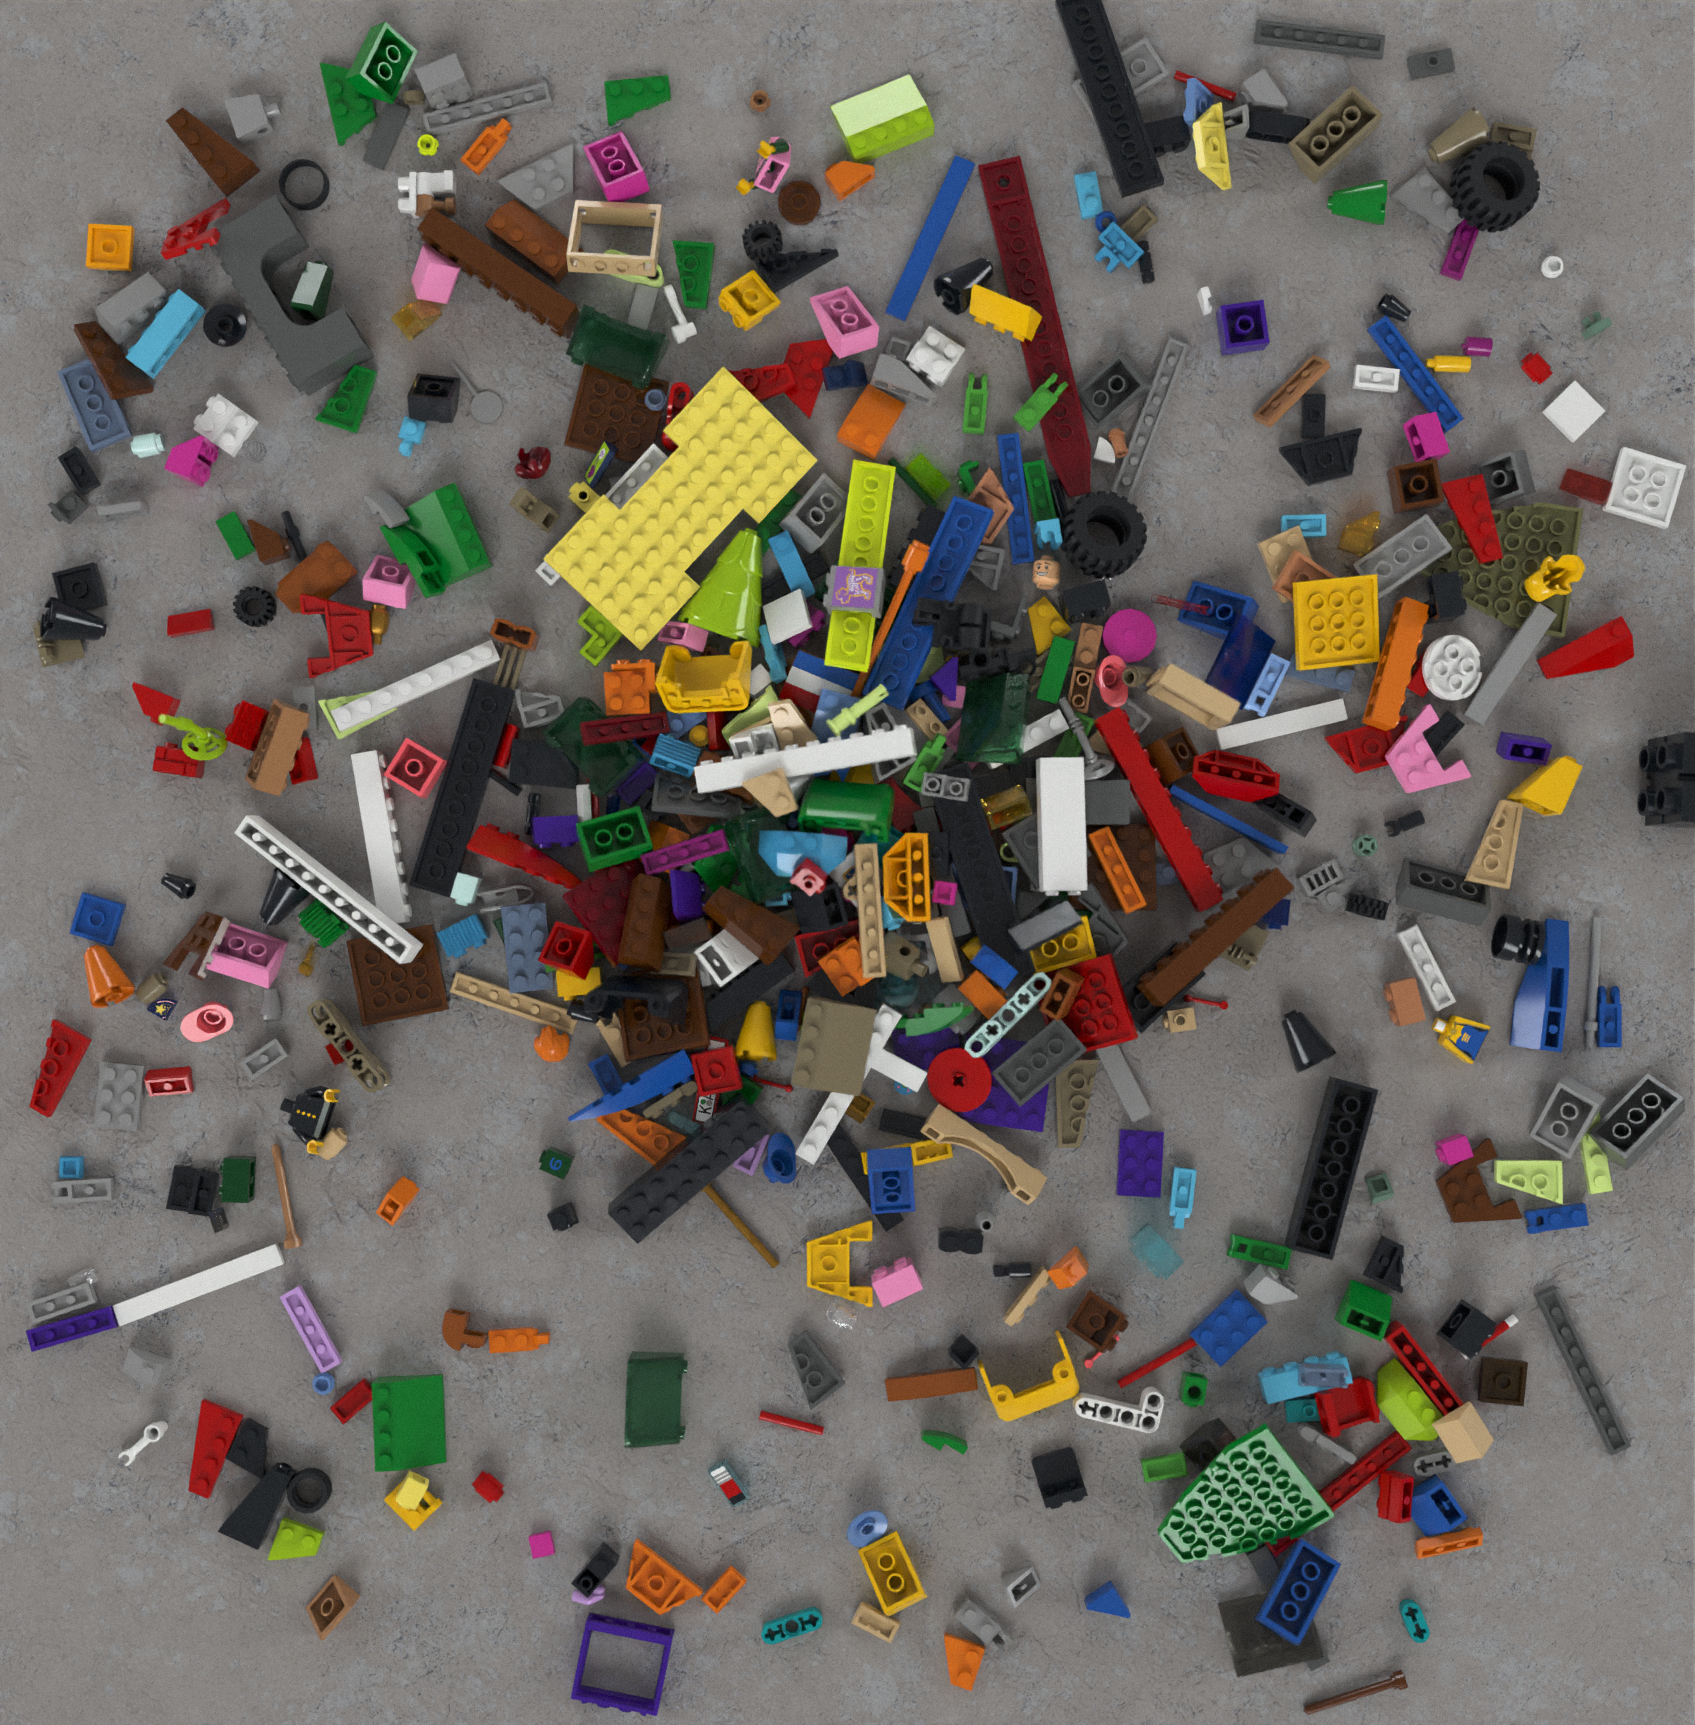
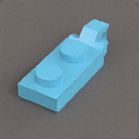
(774, 656)
(1182, 1195)

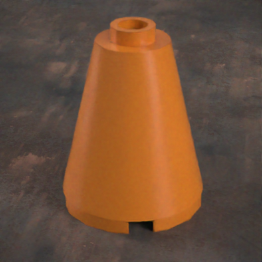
(105, 978)

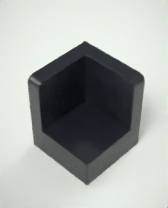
(963, 1351)

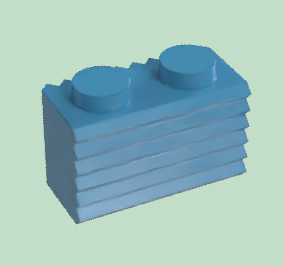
(675, 755)
(463, 936)

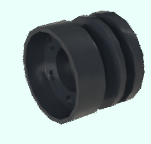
(1518, 939)

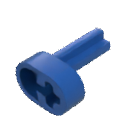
(927, 692)

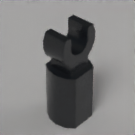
(1406, 823)
(1013, 1270)

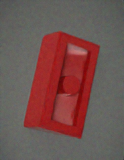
(190, 623)
(715, 724)
(504, 752)
(304, 767)
(169, 1081)

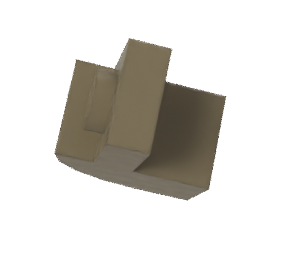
(534, 510)

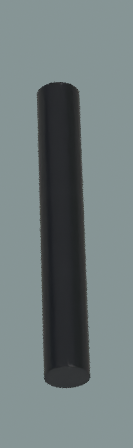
(505, 783)

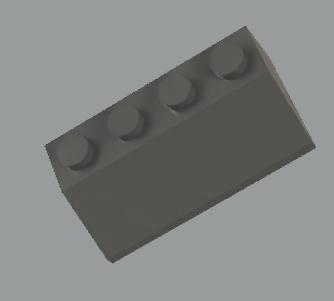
(1442, 892)
(1637, 1121)

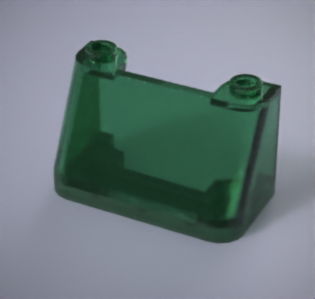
(616, 347)
(602, 763)
(743, 837)
(654, 1399)

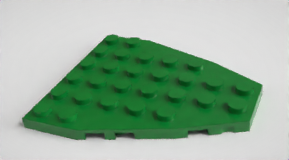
(1244, 1500)

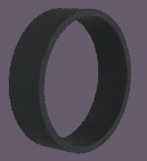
(294, 165)

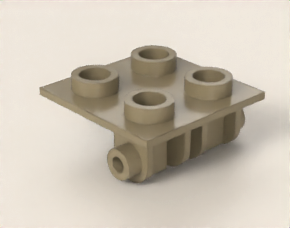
(57, 651)
(1246, 948)

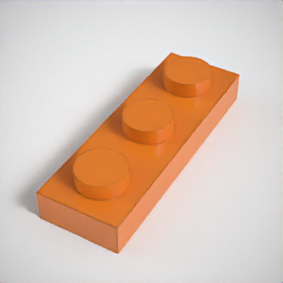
(1448, 1542)

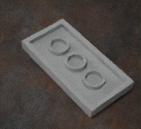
(1142, 68)
(1404, 555)

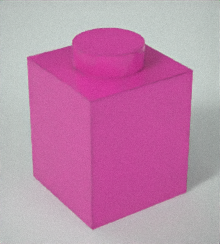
(1453, 1149)

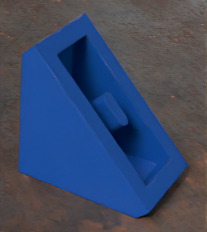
(1108, 1601)

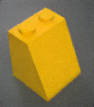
(1548, 787)

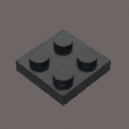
(81, 586)

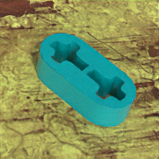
(1417, 1619)

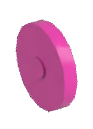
(1129, 635)

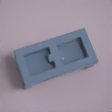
(1322, 1375)

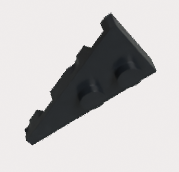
(793, 266)

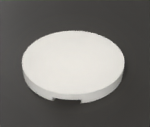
(1451, 667)

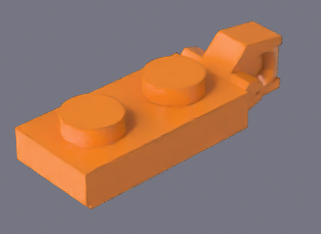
(486, 147)
(516, 1339)

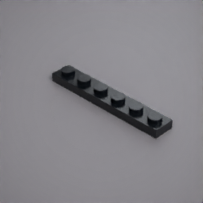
(851, 1161)

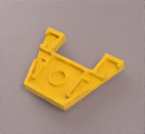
(830, 1263)

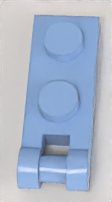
(1267, 684)

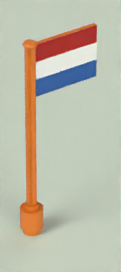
(810, 674)

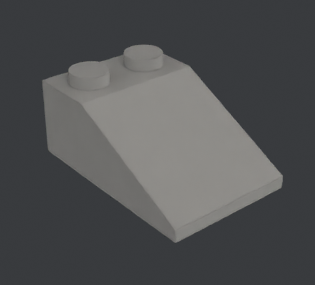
(816, 513)
(1567, 1116)

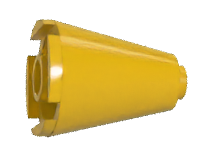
(757, 1034)

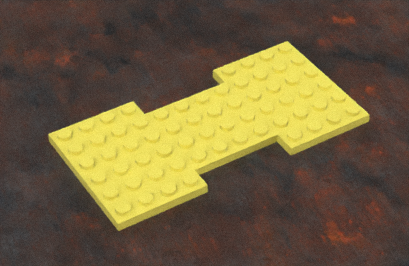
(637, 557)

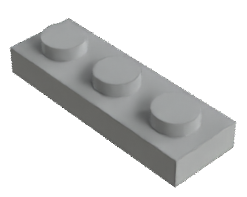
(61, 1302)

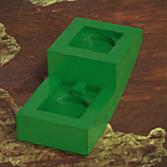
(938, 1439)

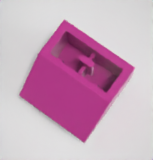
(193, 460)

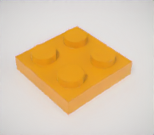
(110, 247)

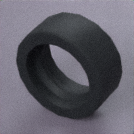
(302, 1506)

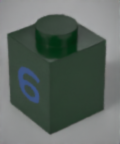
(556, 1162)

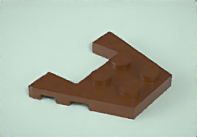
(201, 941)
(1466, 1193)

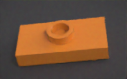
(723, 1589)

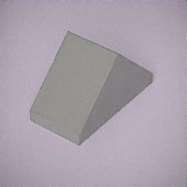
(1236, 122)
(1020, 1585)

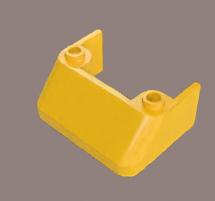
(1013, 1406)

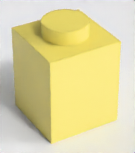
(412, 1490)

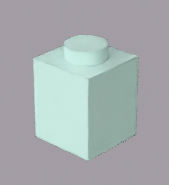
(465, 888)

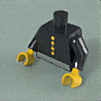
(311, 1115)

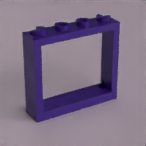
(628, 1629)

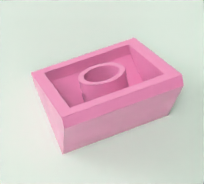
(434, 276)

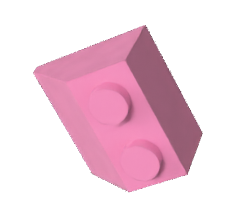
(388, 582)

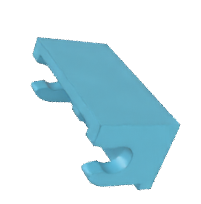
(1048, 531)

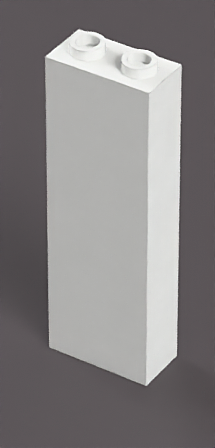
(1061, 825)

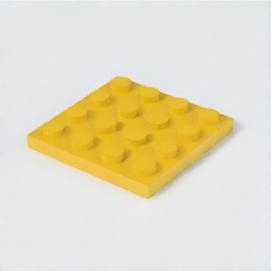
(1336, 622)

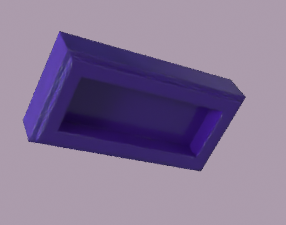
(637, 783)

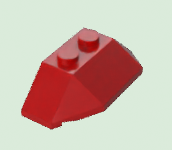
(1235, 776)

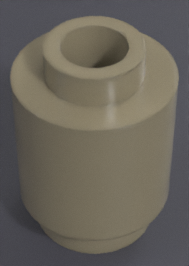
(152, 988)

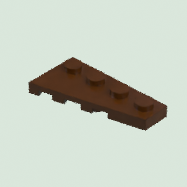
(115, 371)

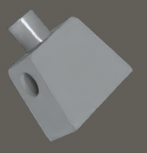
(251, 117)

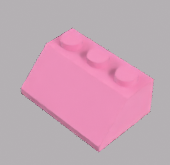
(248, 956)

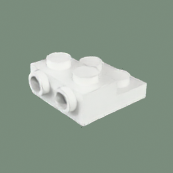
(934, 356)
(225, 424)

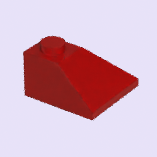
(569, 950)

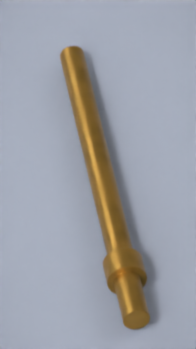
(740, 1225)

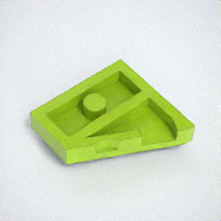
(295, 1540)

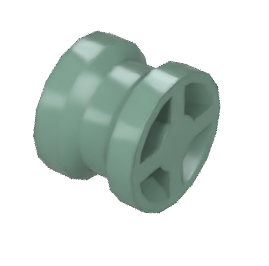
(1368, 848)

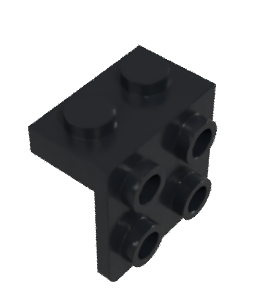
(1059, 1478)

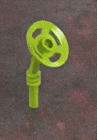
(201, 739)

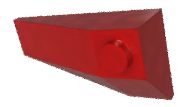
(1596, 650)

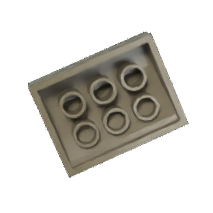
(834, 1046)

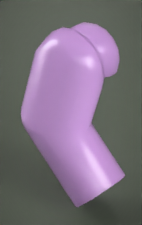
(596, 1596)

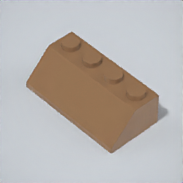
(277, 747)

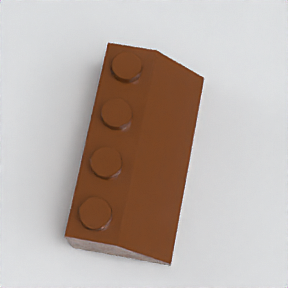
(531, 239)

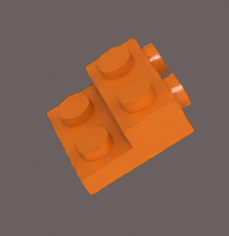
(844, 966)

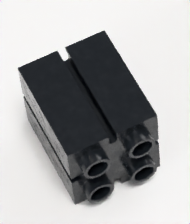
(1671, 768)

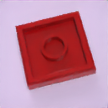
(716, 1070)

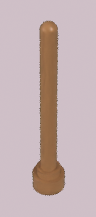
(292, 1238)

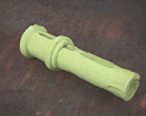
(849, 715)

